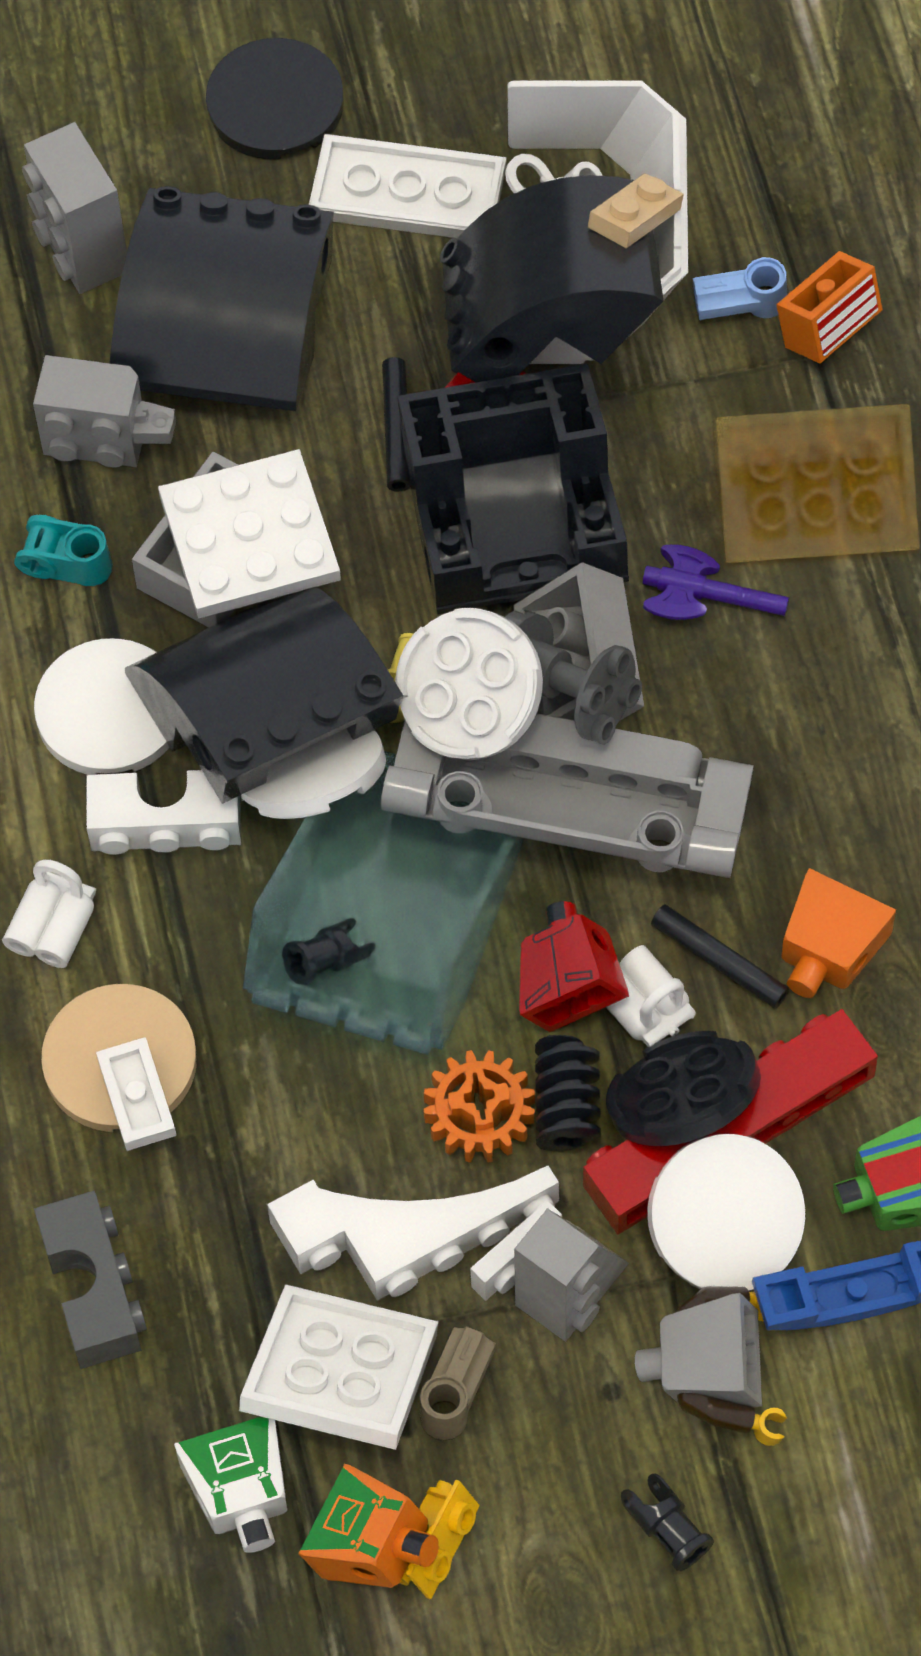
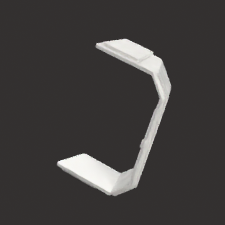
(633, 130)

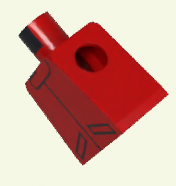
(568, 970)

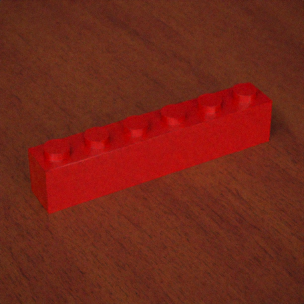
(794, 1084)

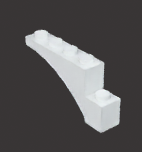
(402, 1239)

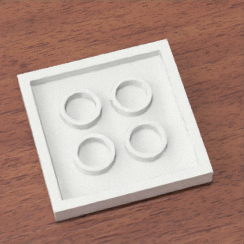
(249, 533)
(339, 1366)

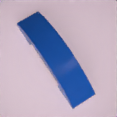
(841, 1292)

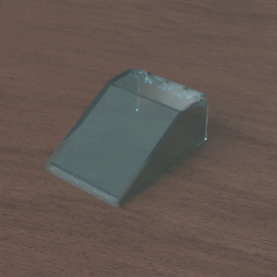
(413, 893)

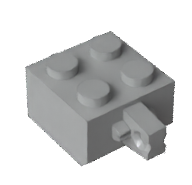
(96, 413)

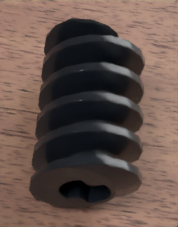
(566, 1093)

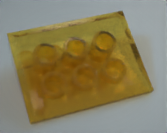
(816, 483)

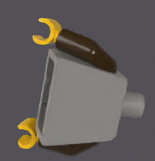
(713, 1361)

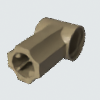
(455, 1381)

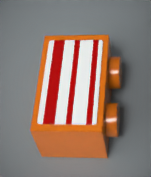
(829, 307)

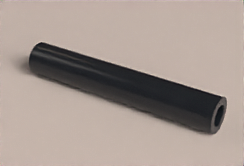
(394, 385)
(720, 956)

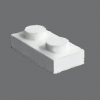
(136, 1094)
(496, 1268)

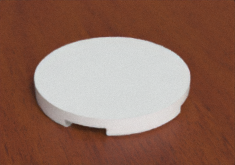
(469, 684)
(93, 713)
(319, 775)
(726, 1211)

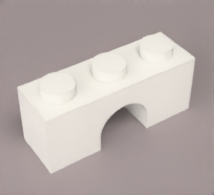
(123, 821)

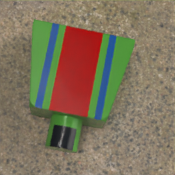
(887, 1179)

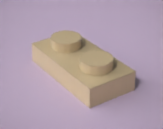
(635, 210)

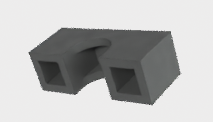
(78, 1238)

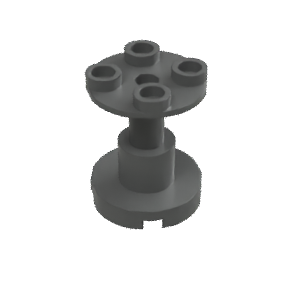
(600, 691)

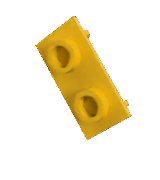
(450, 1517)

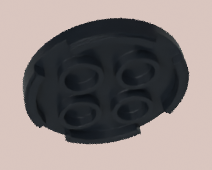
(274, 97)
(683, 1089)

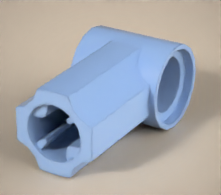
(740, 292)

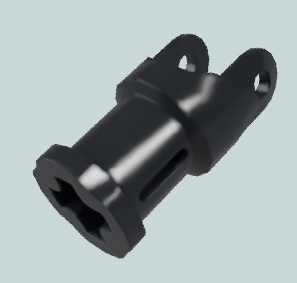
(326, 951)
(668, 1523)

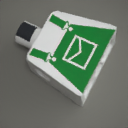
(237, 1479)

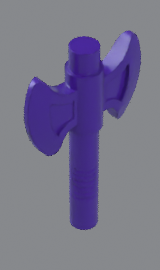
(688, 582)

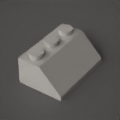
(586, 618)

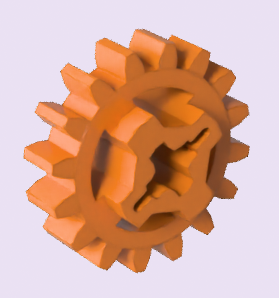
(457, 1109)

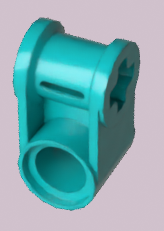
(56, 550)

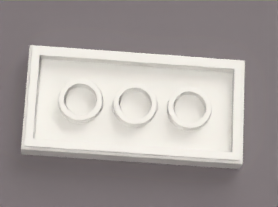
(405, 185)

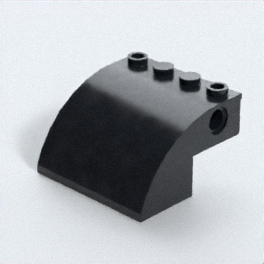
(542, 274)
(222, 297)
(511, 485)
(265, 688)

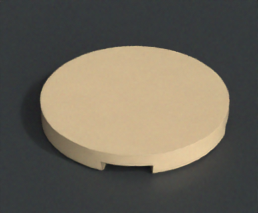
(105, 1020)

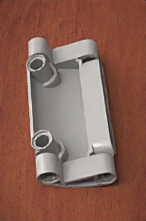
(584, 795)

